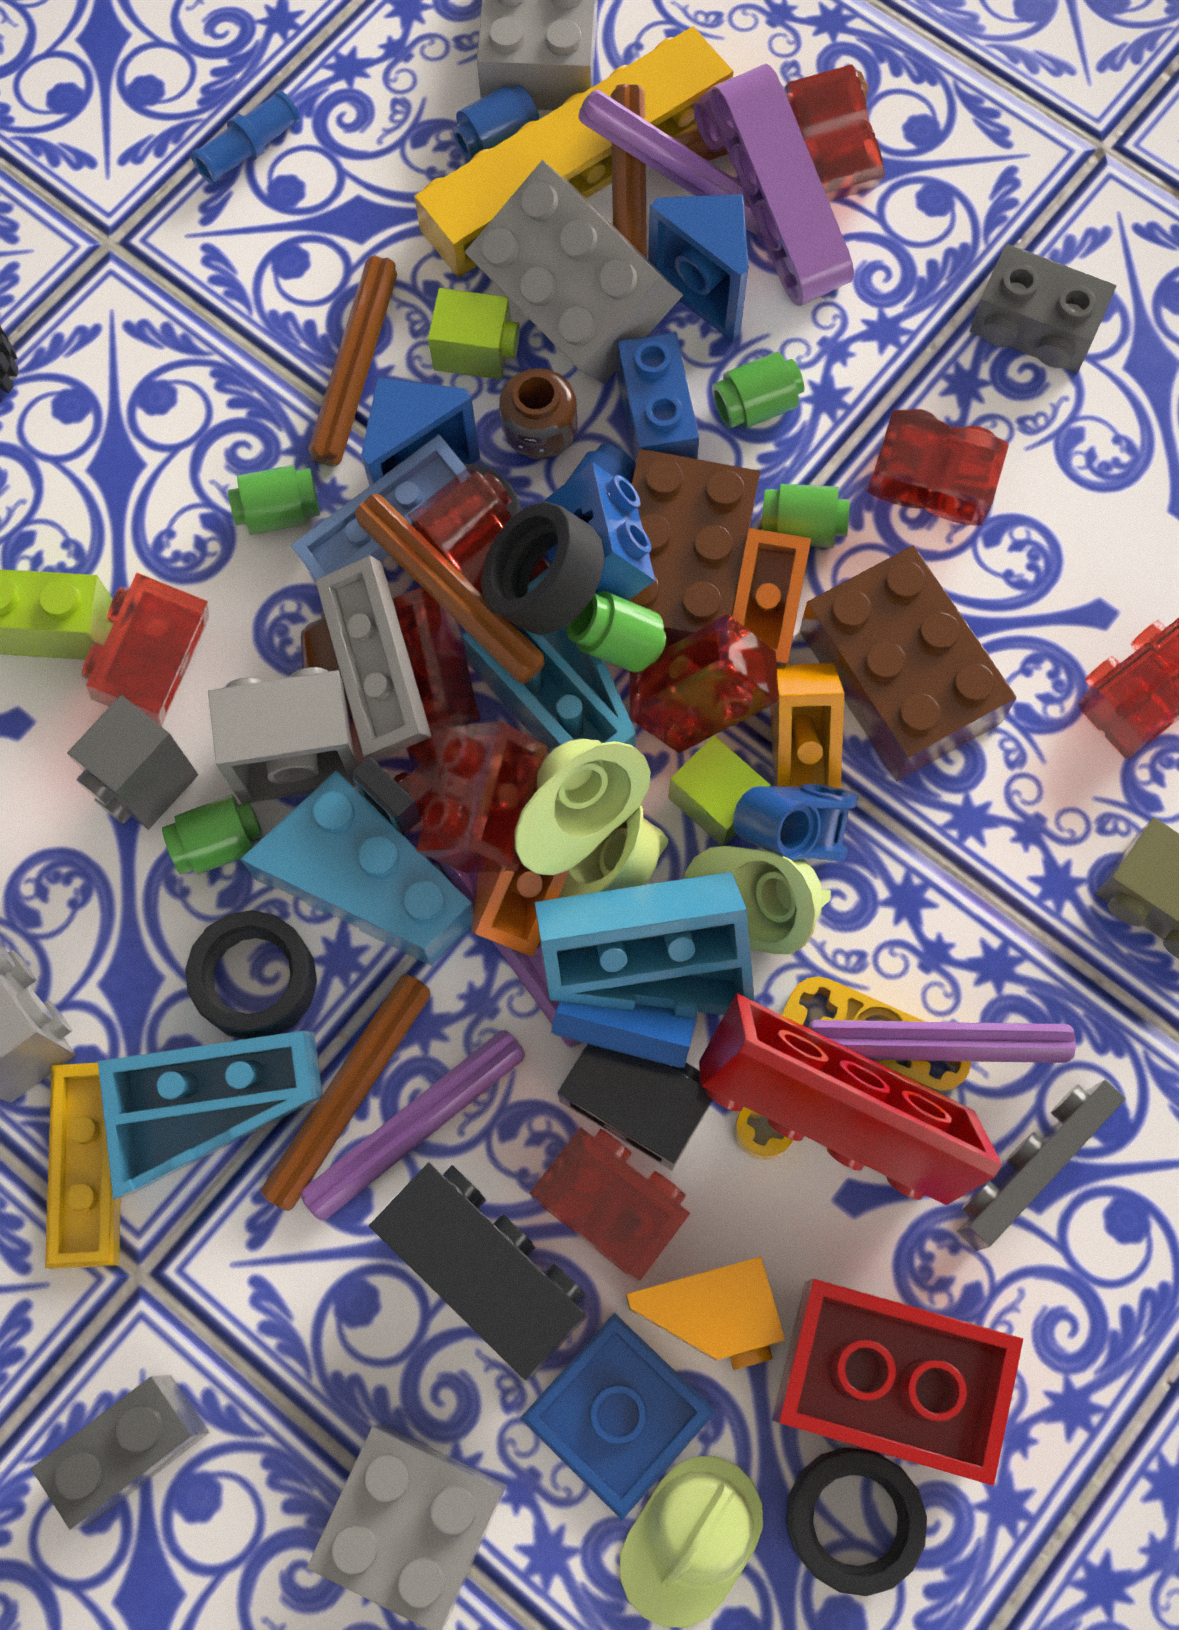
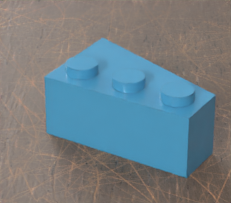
(199, 1099)

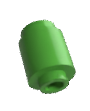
(758, 391)
(274, 499)
(806, 512)
(618, 632)
(211, 835)

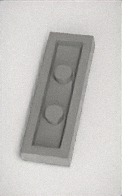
(373, 658)

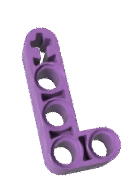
(779, 180)

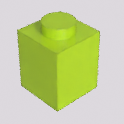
(472, 333)
(712, 786)

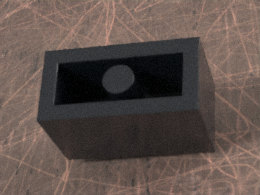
(638, 1100)

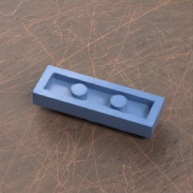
(343, 541)

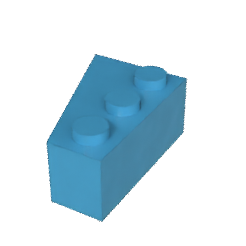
(566, 699)
(363, 871)
(649, 946)

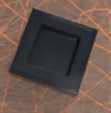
(386, 795)

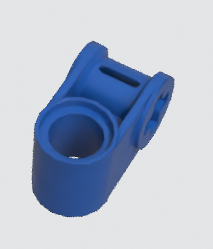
(796, 820)

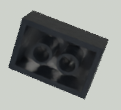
(481, 1268)

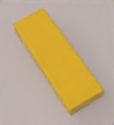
(80, 1201)

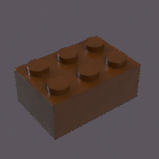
(697, 534)
(906, 662)

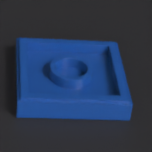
(644, 1033)
(618, 1415)

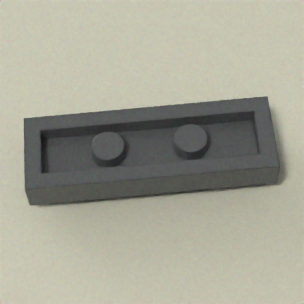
(1037, 1163)

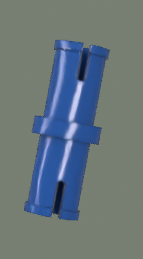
(245, 137)

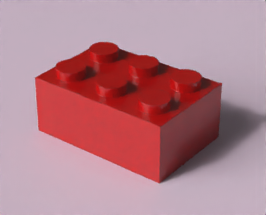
(899, 1380)

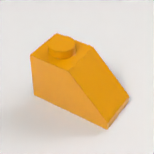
(807, 725)
(717, 1312)

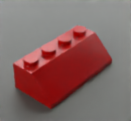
(846, 1104)

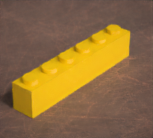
(464, 202)

